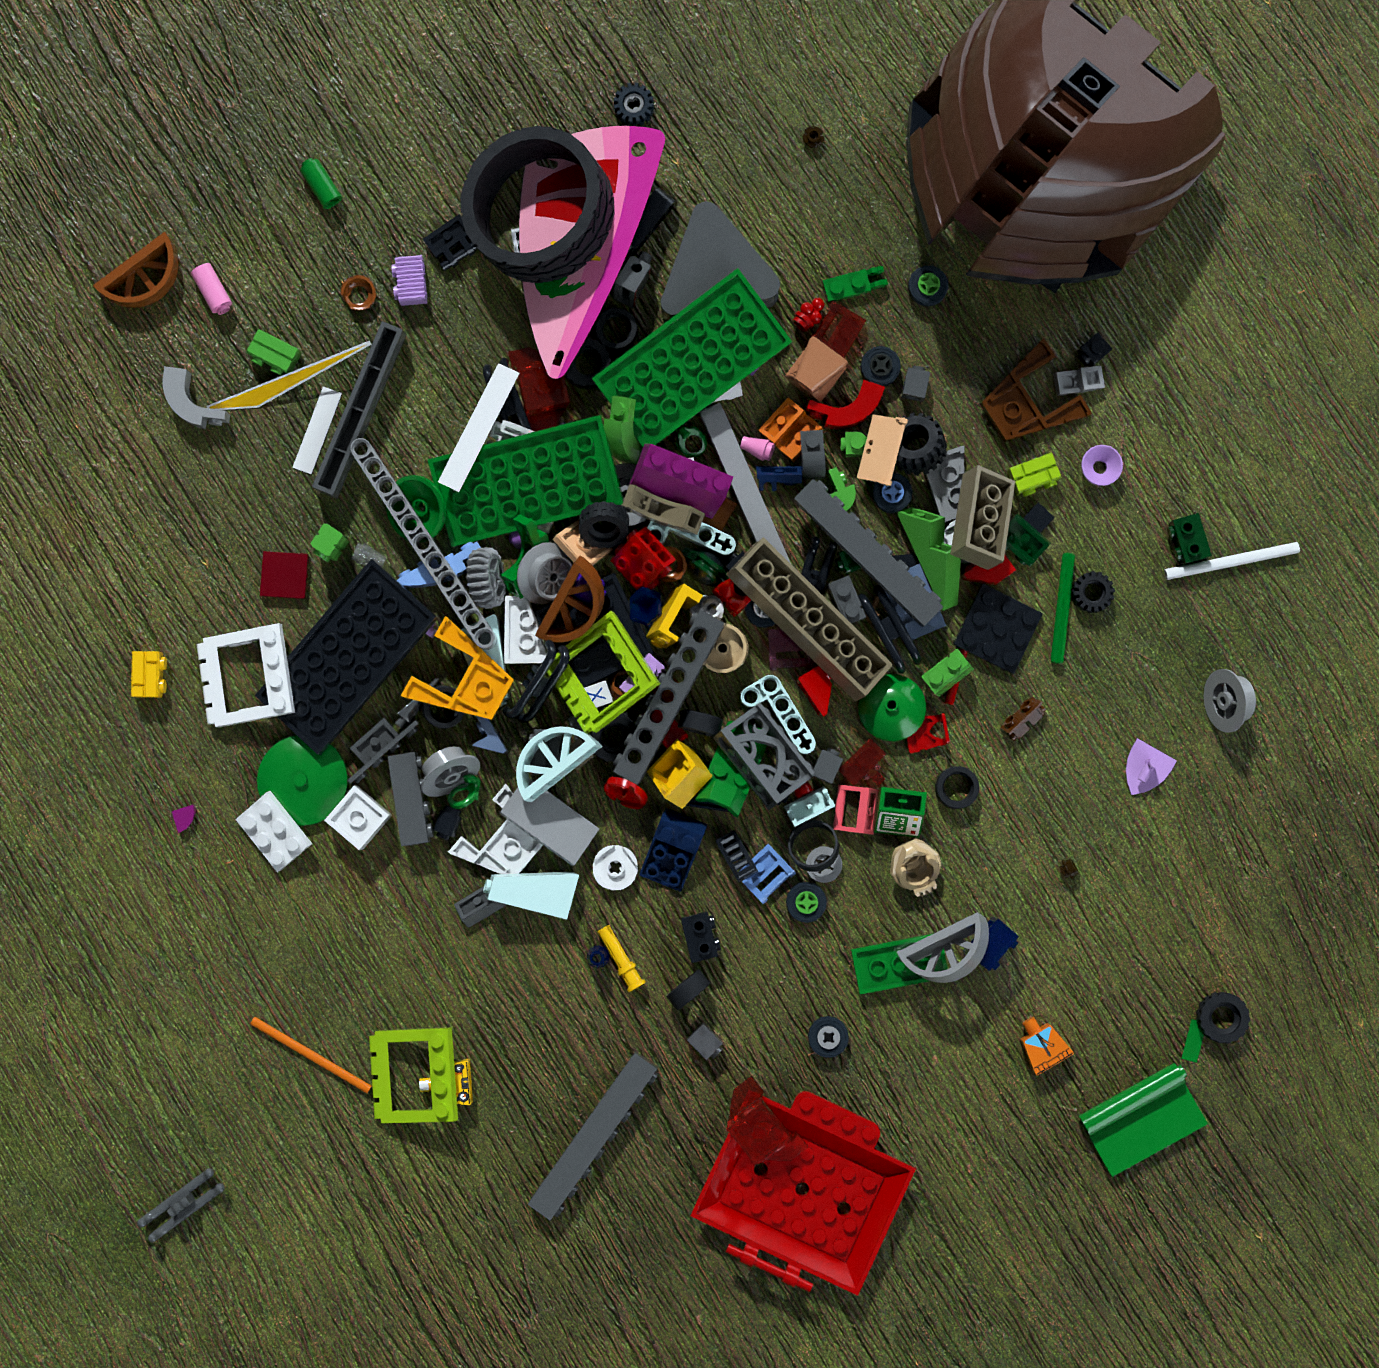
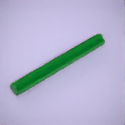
(1062, 608)

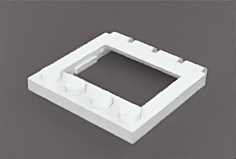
(275, 672)

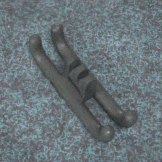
(181, 1205)

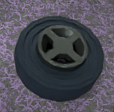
(886, 361)

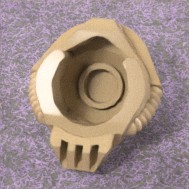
(915, 867)

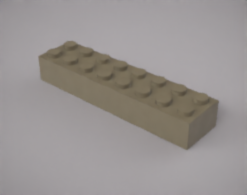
(809, 619)

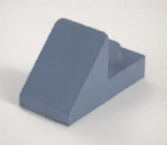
(492, 740)

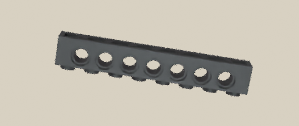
(635, 771)

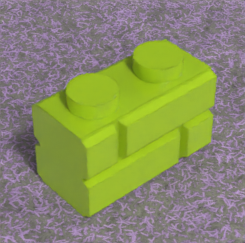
(1034, 474)

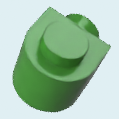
(853, 444)

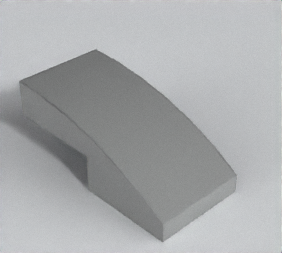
(1078, 380)

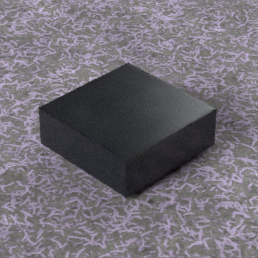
(1039, 517)

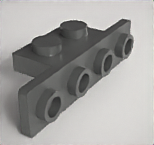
(376, 743)

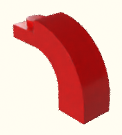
(850, 415)

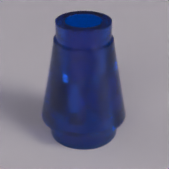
(602, 952)

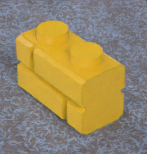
(148, 674)

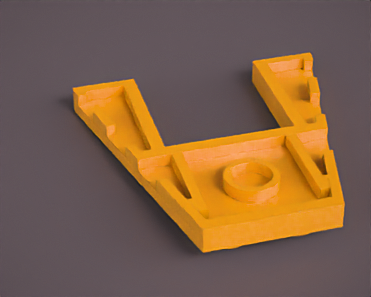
(481, 687)

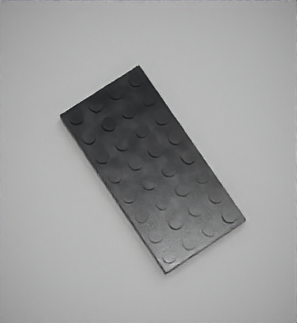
(351, 654)

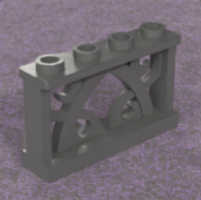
(771, 735)

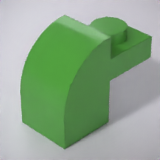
(838, 482)

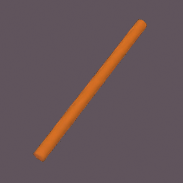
(311, 1055)

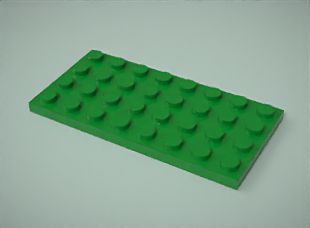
(694, 358)
(532, 475)

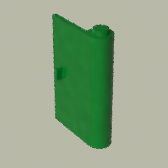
(1143, 1119)

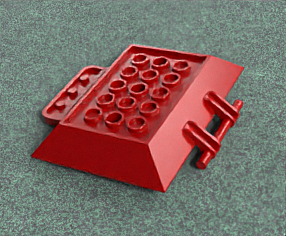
(808, 1227)

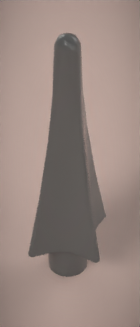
(409, 712)

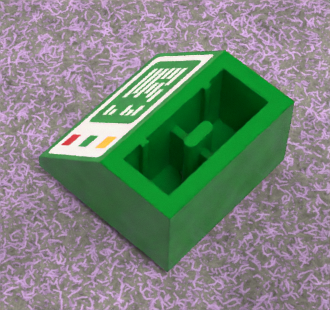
(900, 812)

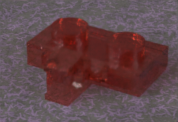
(864, 764)

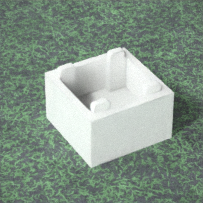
(358, 817)

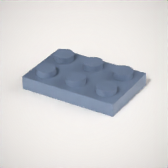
(910, 624)

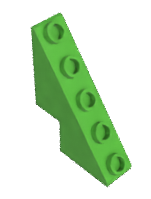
(927, 539)

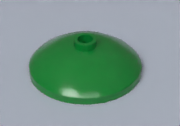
(419, 491)
(898, 722)

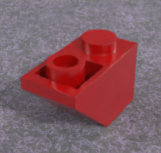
(992, 576)

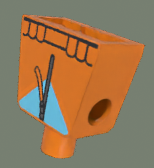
(1043, 1046)

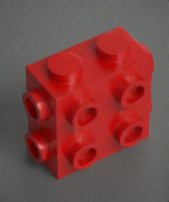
(643, 559)

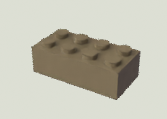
(983, 517)

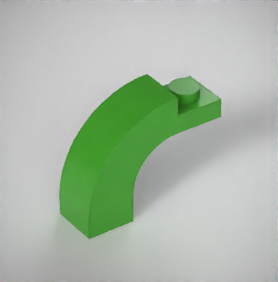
(620, 430)

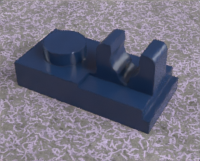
(783, 474)

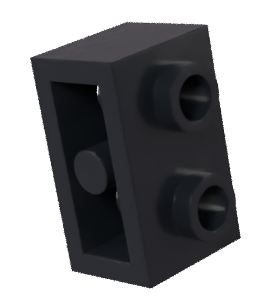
(697, 937)

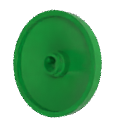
(303, 781)

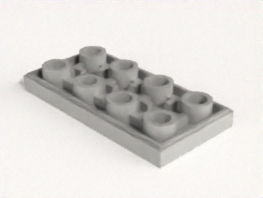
(551, 824)

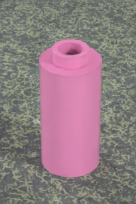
(211, 288)

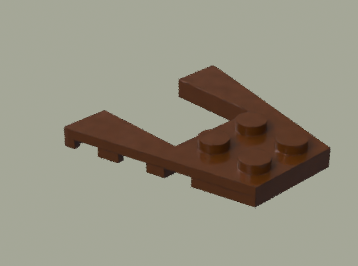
(1013, 409)

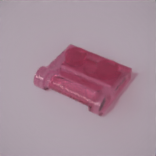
(781, 642)

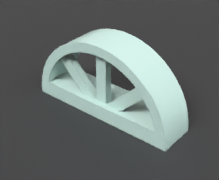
(560, 769)

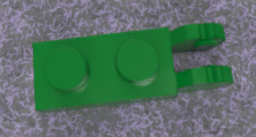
(852, 284)

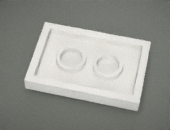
(273, 831)

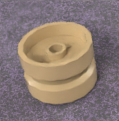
(735, 654)

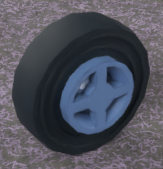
(899, 491)

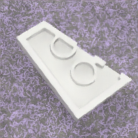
(520, 628)

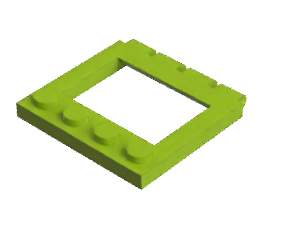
(629, 657)
(441, 1075)

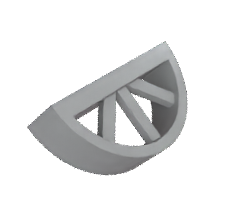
(943, 939)

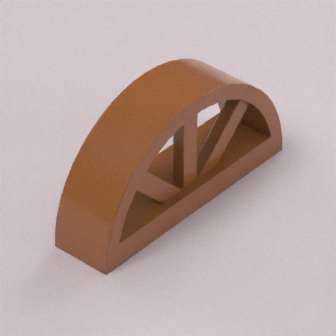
(142, 259)
(594, 583)

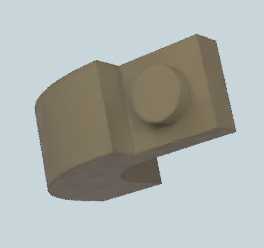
(663, 511)

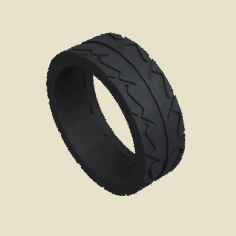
(497, 165)

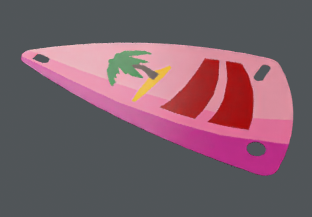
(549, 208)

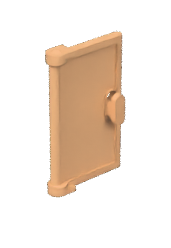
(886, 439)

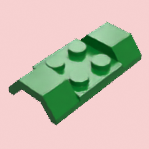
(727, 785)

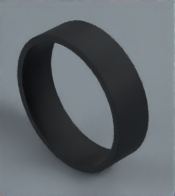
(810, 824)

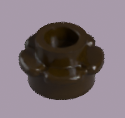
(809, 141)
(1069, 868)

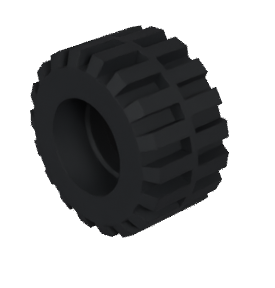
(930, 454)

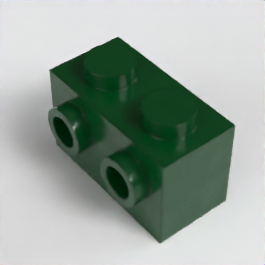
(1189, 539)

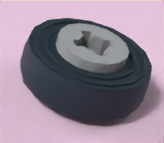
(822, 1031)

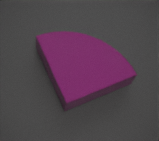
(184, 817)

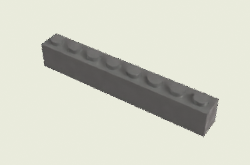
(359, 409)
(868, 553)
(592, 1136)

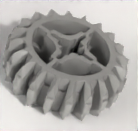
(485, 578)

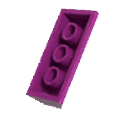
(681, 480)

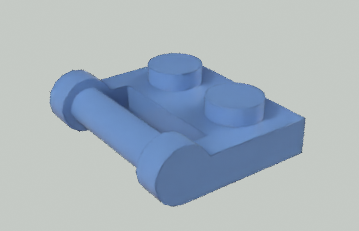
(765, 863)

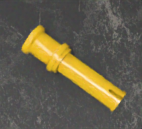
(625, 967)

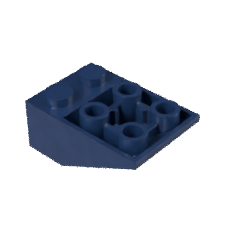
(673, 849)

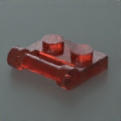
(845, 332)

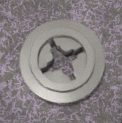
(826, 875)

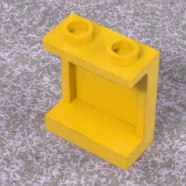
(681, 597)

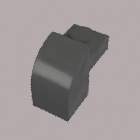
(812, 455)

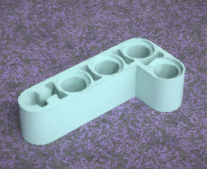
(723, 537)
(782, 716)

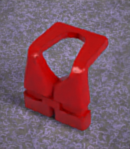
(733, 602)
(924, 739)

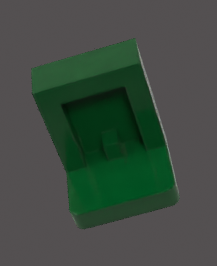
(846, 563)

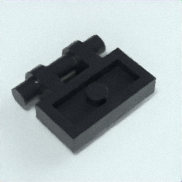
(446, 238)

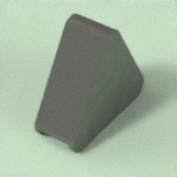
(709, 254)

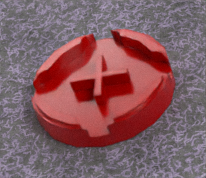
(626, 791)

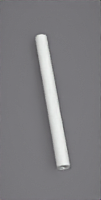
(1230, 561)

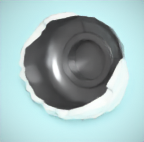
(710, 605)

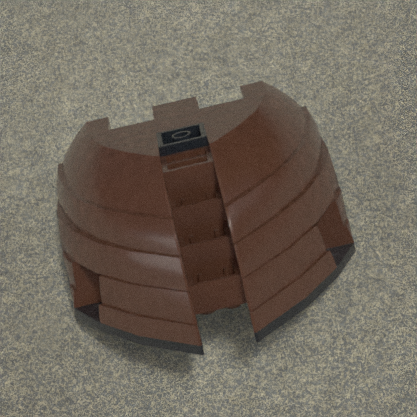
(1056, 142)

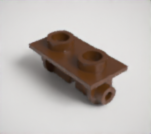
(1030, 711)

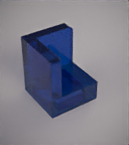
(645, 606)

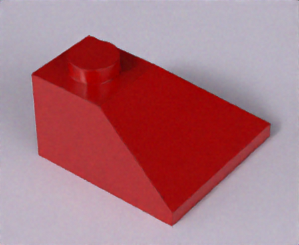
(817, 689)

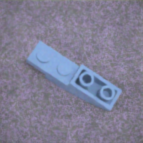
(421, 577)

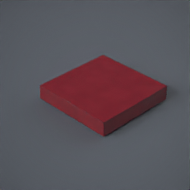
(284, 575)

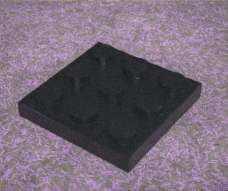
(997, 629)

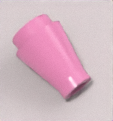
(760, 448)

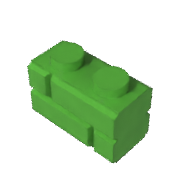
(273, 352)
(329, 543)
(947, 672)

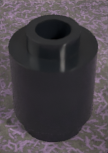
(448, 822)

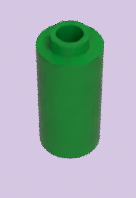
(320, 183)

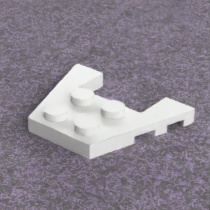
(506, 850)

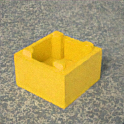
(679, 774)

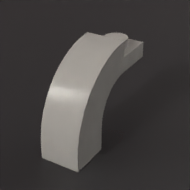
(177, 393)

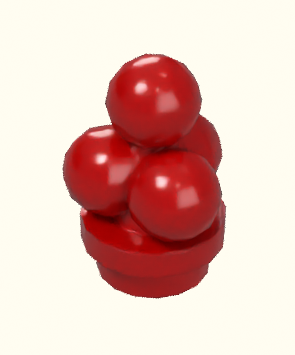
(809, 314)

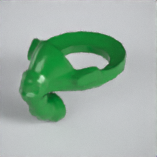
(683, 433)
(472, 786)

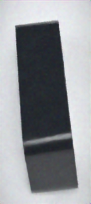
(656, 209)

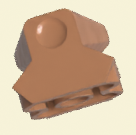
(816, 369)

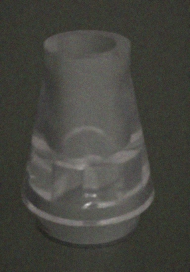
(364, 553)

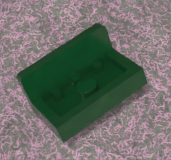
(1025, 541)

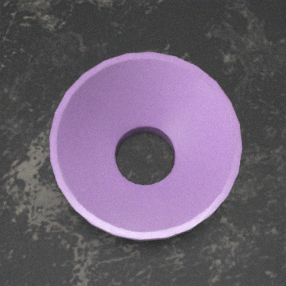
(1109, 457)

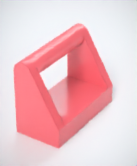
(866, 809)

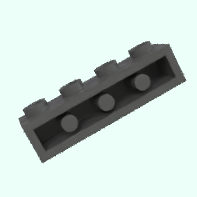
(410, 799)

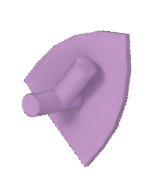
(1146, 767)

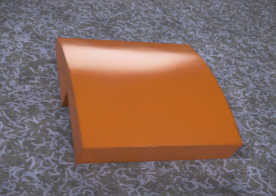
(785, 426)

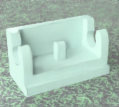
(809, 806)

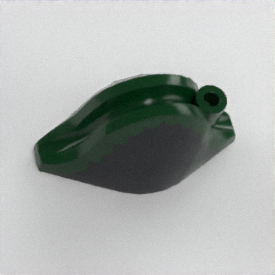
(705, 566)

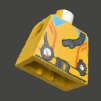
(462, 1079)

